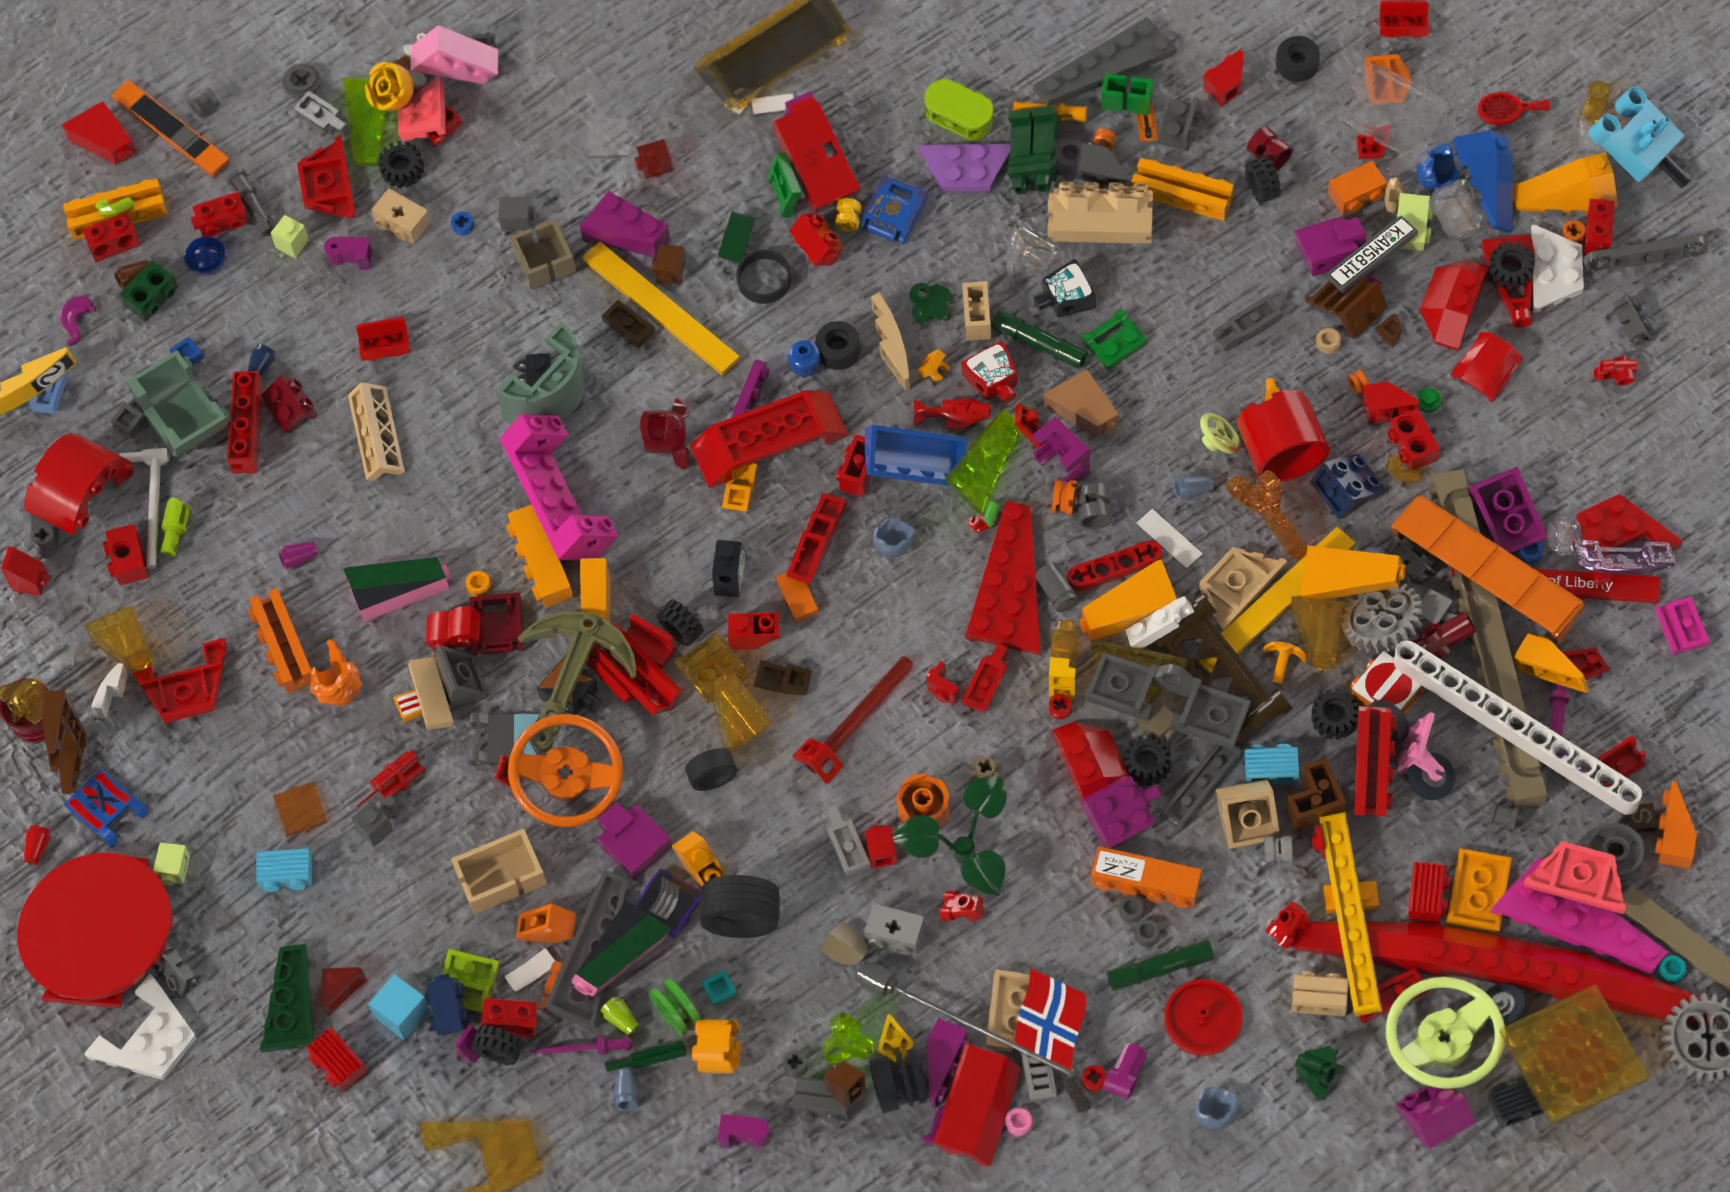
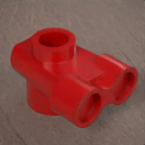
(452, 122)
(1619, 368)
(961, 905)
(1288, 921)

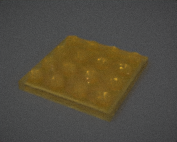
(1573, 1055)

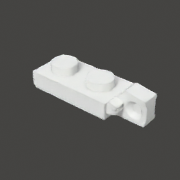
(1158, 623)

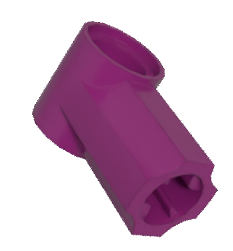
(1123, 1077)

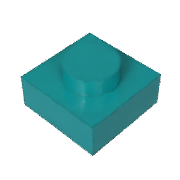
(719, 988)

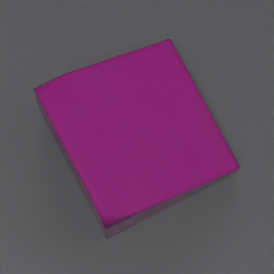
(464, 1044)

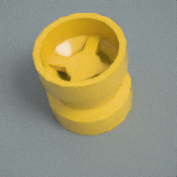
(847, 217)

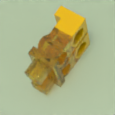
(1062, 661)

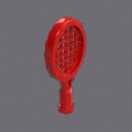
(1504, 96)

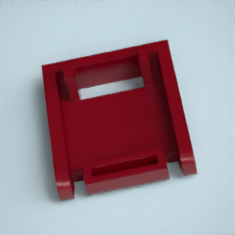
(501, 628)

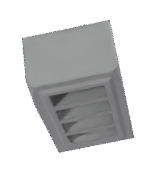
(1042, 1093)

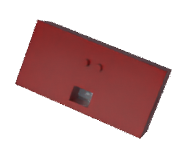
(816, 157)

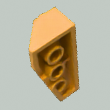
(1568, 186)

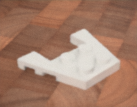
(155, 1044)

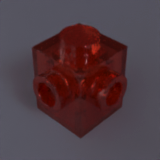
(653, 159)

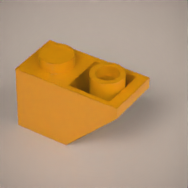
(698, 858)

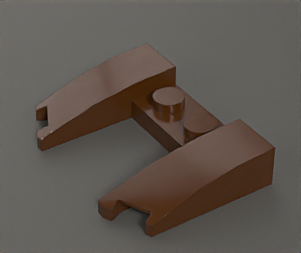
(63, 738)

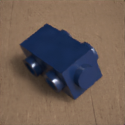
(447, 1005)

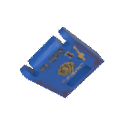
(892, 212)

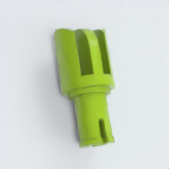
(174, 525)

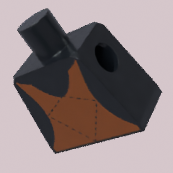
(582, 695)

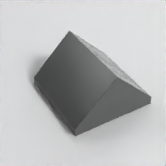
(459, 677)

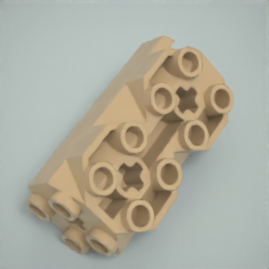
(1099, 214)

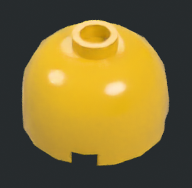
(389, 86)

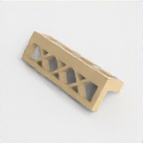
(369, 431)

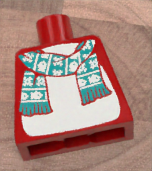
(991, 373)

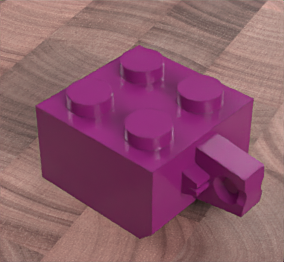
(1119, 810)

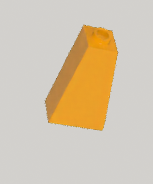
(1343, 572)
(1128, 602)

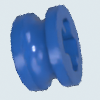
(468, 226)

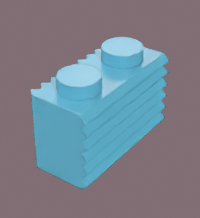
(1276, 764)
(284, 869)

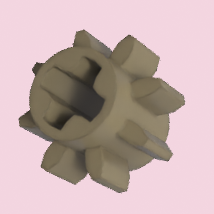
(985, 764)

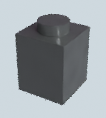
(516, 213)

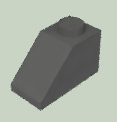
(1099, 166)

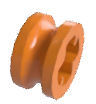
(1105, 138)
(1574, 225)
(1357, 381)

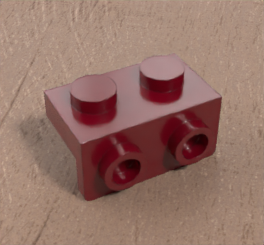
(288, 403)

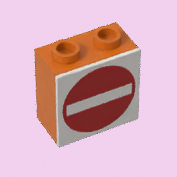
(1385, 683)

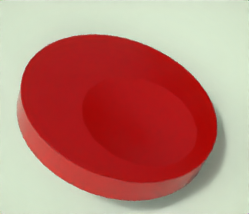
(1203, 1017)

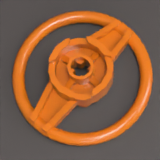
(585, 774)

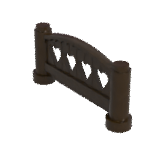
(1197, 625)

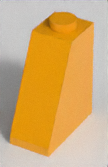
(595, 588)

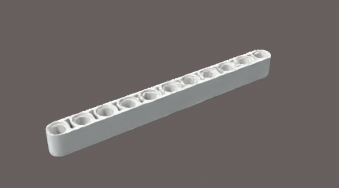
(1521, 738)

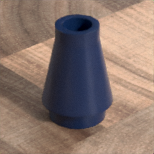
(261, 359)

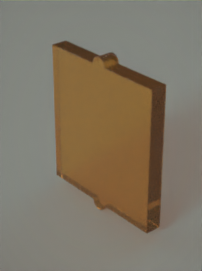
(300, 809)

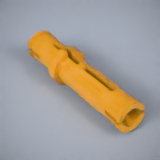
(1066, 112)

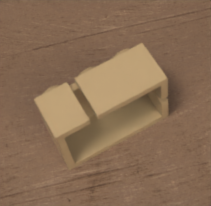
(498, 871)

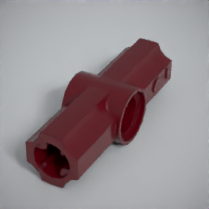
(1441, 638)

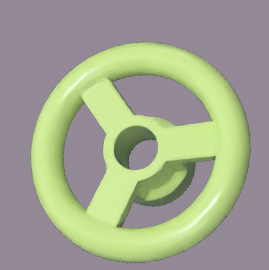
(1217, 437)

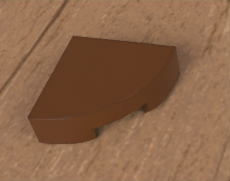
(1390, 330)

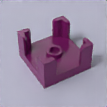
(1066, 445)

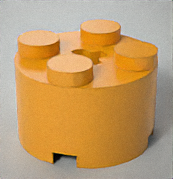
(717, 1046)

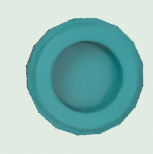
(1672, 969)

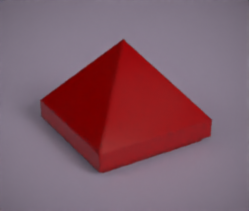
(502, 771)

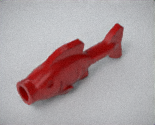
(958, 413)

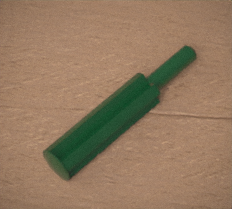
(650, 1056)

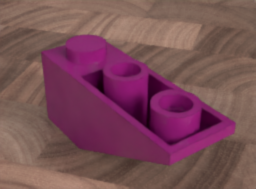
(944, 1050)

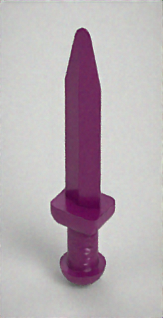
(1559, 698)
(602, 1045)

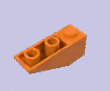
(1679, 835)

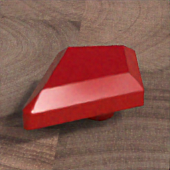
(1369, 148)
(1027, 423)
(1588, 662)

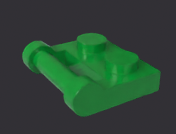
(785, 184)
(1118, 346)

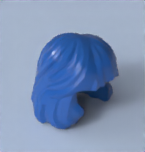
(1438, 168)

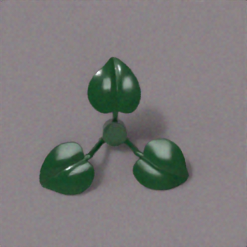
(982, 872)

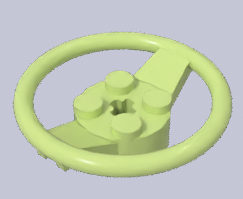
(1457, 1026)

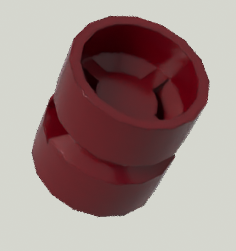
(1266, 143)

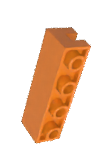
(282, 641)

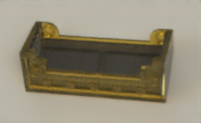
(771, 50)

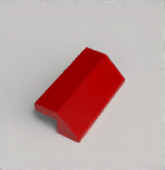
(977, 1104)

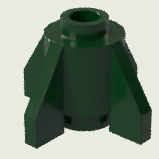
(1319, 1068)

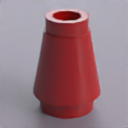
(35, 844)

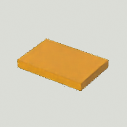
(1476, 888)

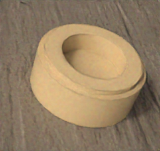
(1328, 340)

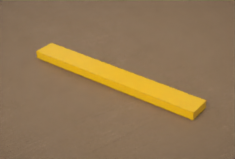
(661, 308)
(1272, 603)
(1350, 914)

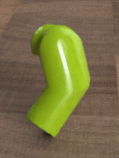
(116, 208)

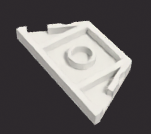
(1556, 269)

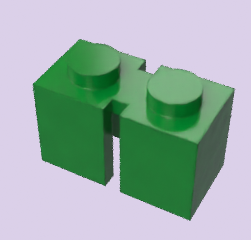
(1115, 95)

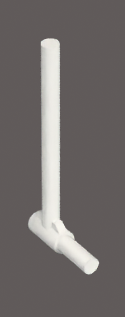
(155, 459)

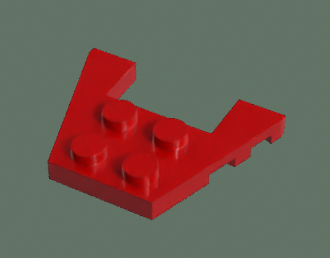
(1620, 523)
(187, 691)

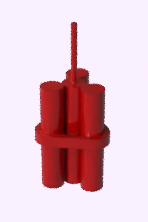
(396, 776)

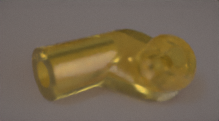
(1399, 473)

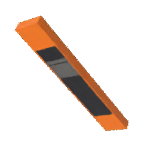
(170, 128)

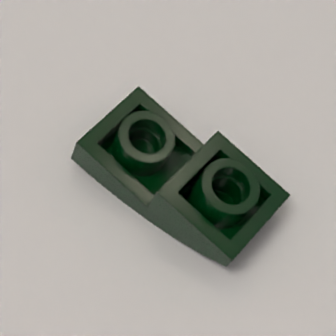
(736, 237)

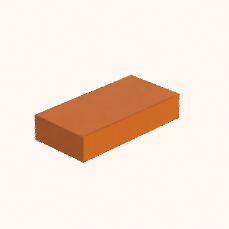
(797, 598)

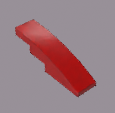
(816, 538)

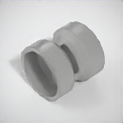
(1271, 848)

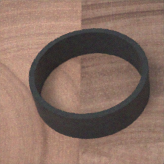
(758, 255)

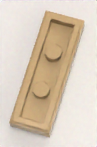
(430, 693)

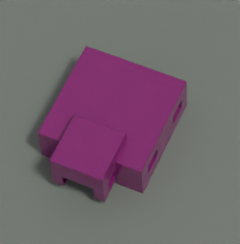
(1329, 243)
(632, 839)

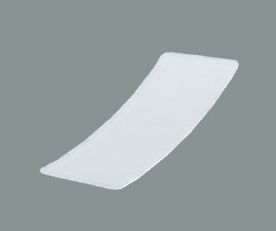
(530, 970)

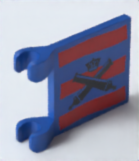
(101, 803)

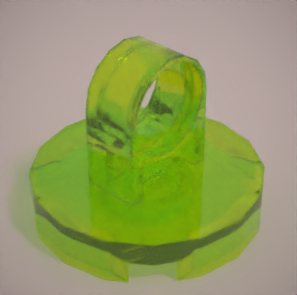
(849, 1038)

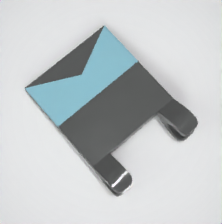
(502, 735)

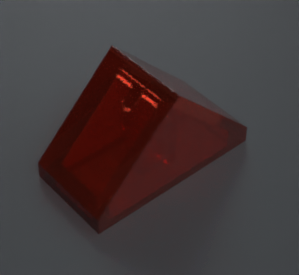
(339, 985)

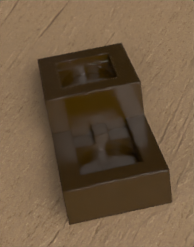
(782, 679)

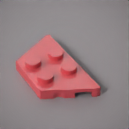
(423, 112)
(1580, 876)

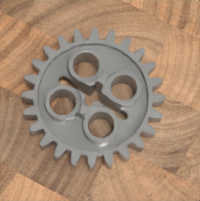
(1382, 618)
(1681, 1037)

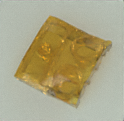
(708, 663)

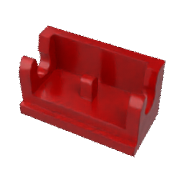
(1624, 759)

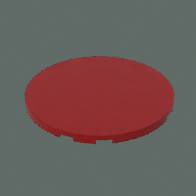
(94, 926)

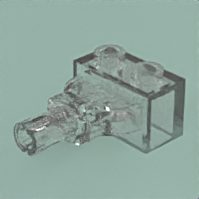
(1456, 208)

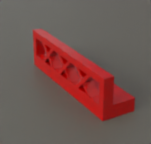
(653, 680)

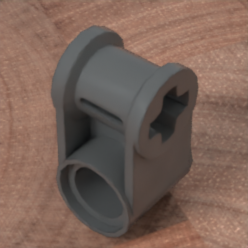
(44, 536)

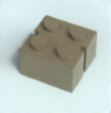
(547, 258)

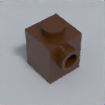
(669, 264)

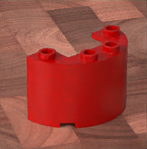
(69, 478)

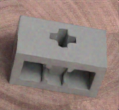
(883, 922)

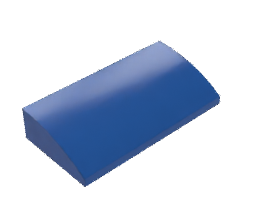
(912, 454)

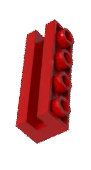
(245, 422)
(1373, 761)

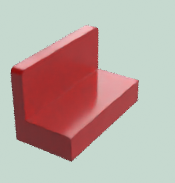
(652, 640)

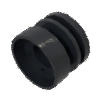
(898, 1080)

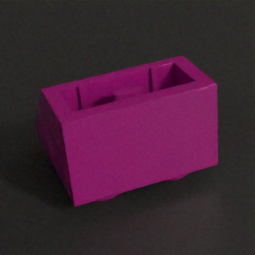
(1435, 1114)

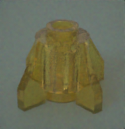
(25, 698)

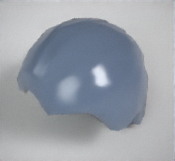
(893, 537)
(1216, 1108)

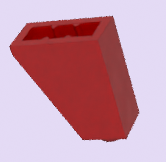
(100, 134)

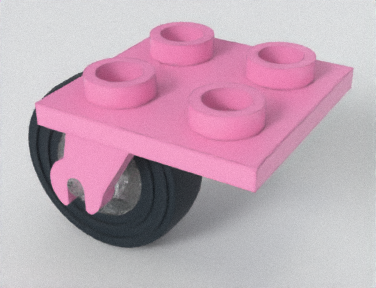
(1428, 773)

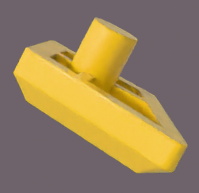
(894, 1040)

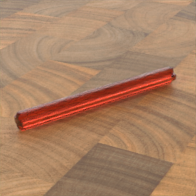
(867, 705)

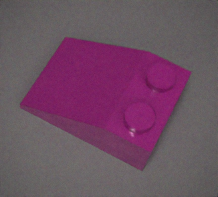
(1507, 511)

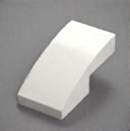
(111, 686)

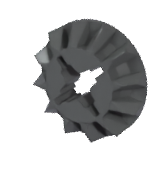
(302, 72)

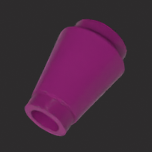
(297, 554)

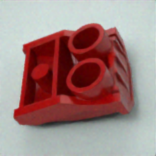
(1488, 365)

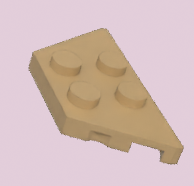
(1238, 582)

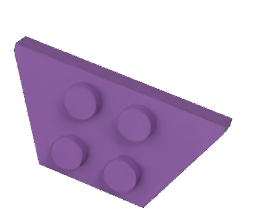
(965, 165)

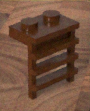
(1355, 307)

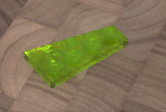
(365, 122)
(983, 462)

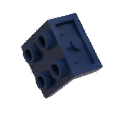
(1346, 482)

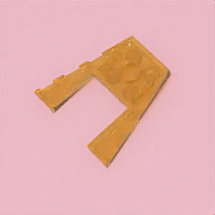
(505, 1145)

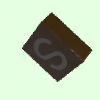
(1643, 818)

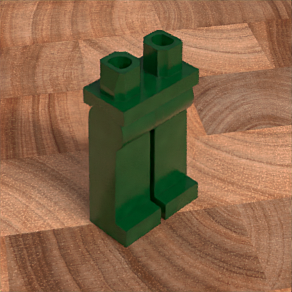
(1033, 148)

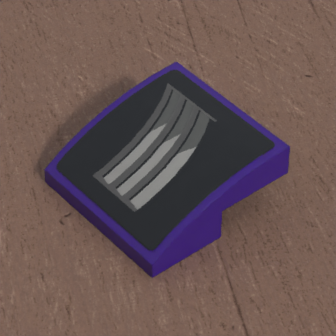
(669, 901)

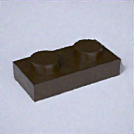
(628, 323)

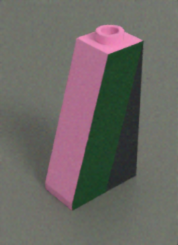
(395, 584)
(622, 945)

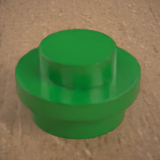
(1429, 399)

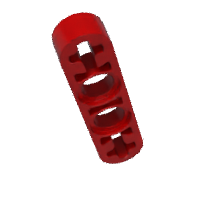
(1113, 562)

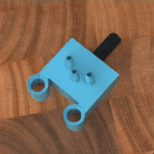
(1643, 140)

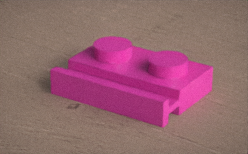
(1682, 626)

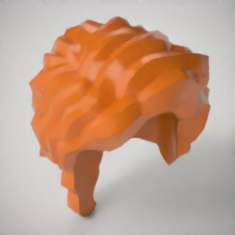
(338, 683)

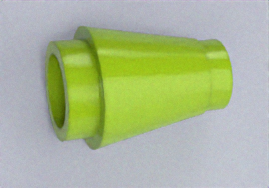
(620, 1016)

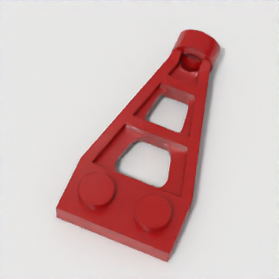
(1518, 307)

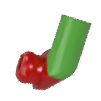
(986, 520)

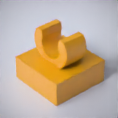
(931, 364)

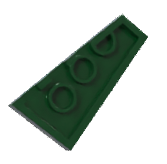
(290, 1008)

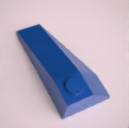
(1491, 168)

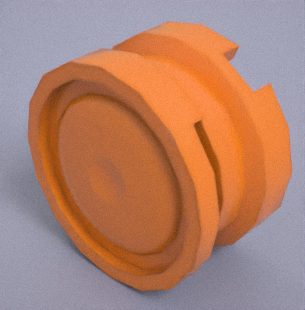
(1064, 497)

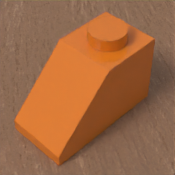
(546, 924)

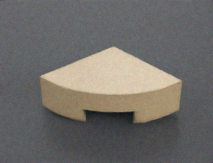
(1392, 194)

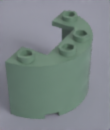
(556, 391)
(177, 404)

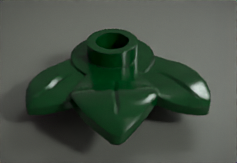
(933, 305)

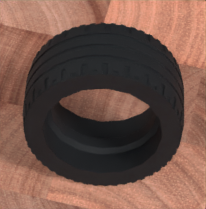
(739, 906)

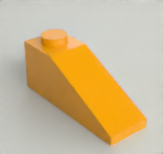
(1543, 660)

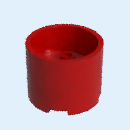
(1283, 435)

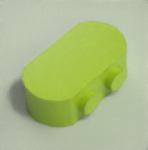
(959, 109)

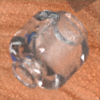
(1562, 534)

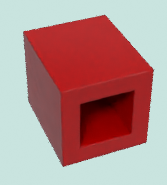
(880, 846)

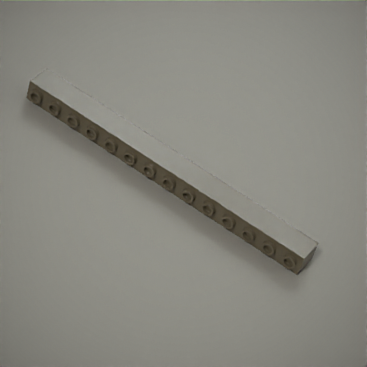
(1490, 650)

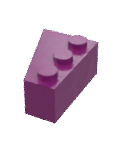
(624, 226)

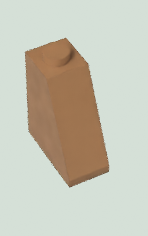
(1083, 404)

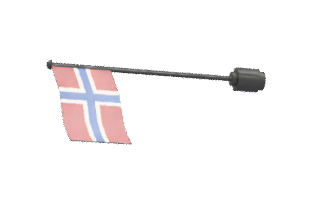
(1045, 1024)

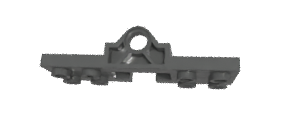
(1207, 714)

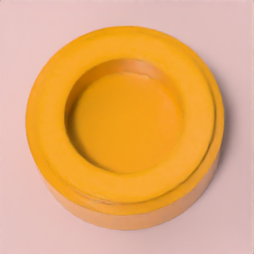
(478, 583)

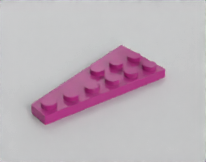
(1580, 924)

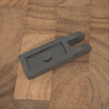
(1248, 322)

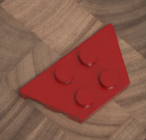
(326, 181)

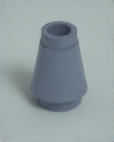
(1190, 486)
(625, 1091)

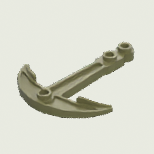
(578, 653)

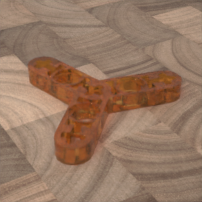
(1266, 501)

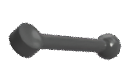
(1697, 686)

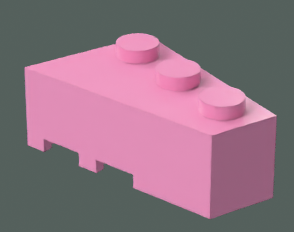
(454, 56)

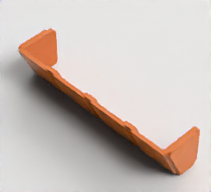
(1489, 566)

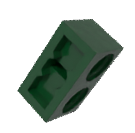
(144, 287)

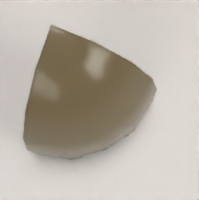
(845, 945)

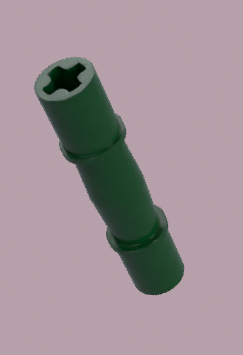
(1039, 339)
(1160, 965)

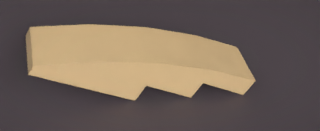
(891, 346)

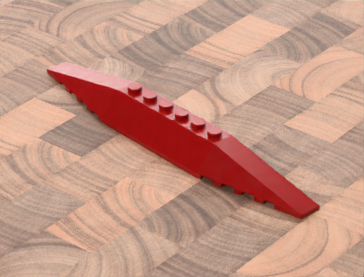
(1500, 960)

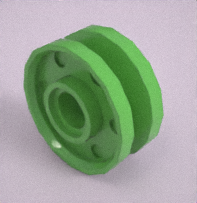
(674, 1006)

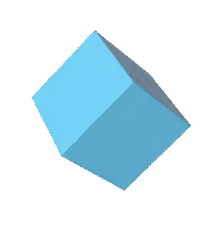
(399, 1007)

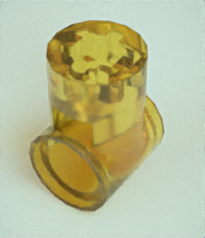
(1594, 107)

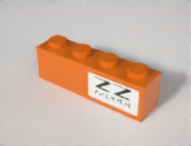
(1145, 877)

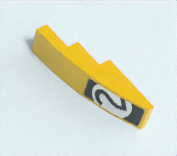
(35, 378)

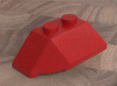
(1452, 301)
(1089, 756)

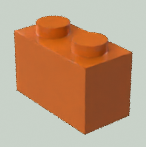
(1357, 188)

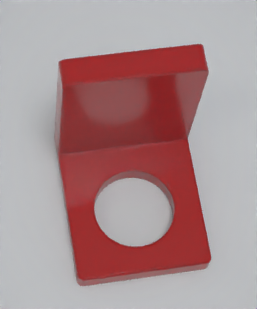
(814, 754)

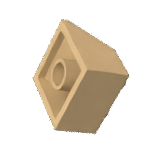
(1248, 813)

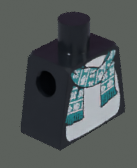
(1066, 291)
(729, 562)

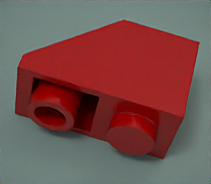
(1225, 79)
(1385, 402)
(752, 629)

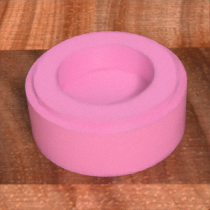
(1019, 1122)

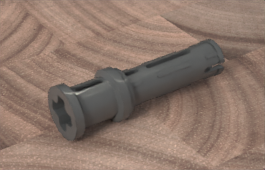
(247, 192)

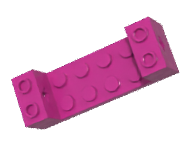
(530, 449)

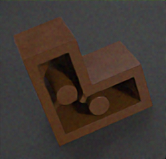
(1319, 799)

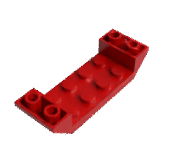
(766, 433)

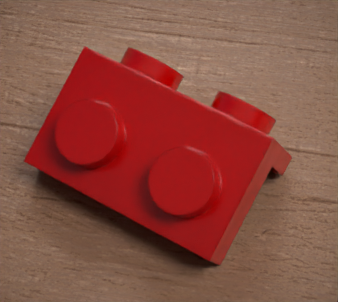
(1403, 18)
(383, 339)

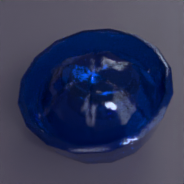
(205, 256)

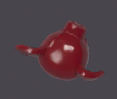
(666, 432)

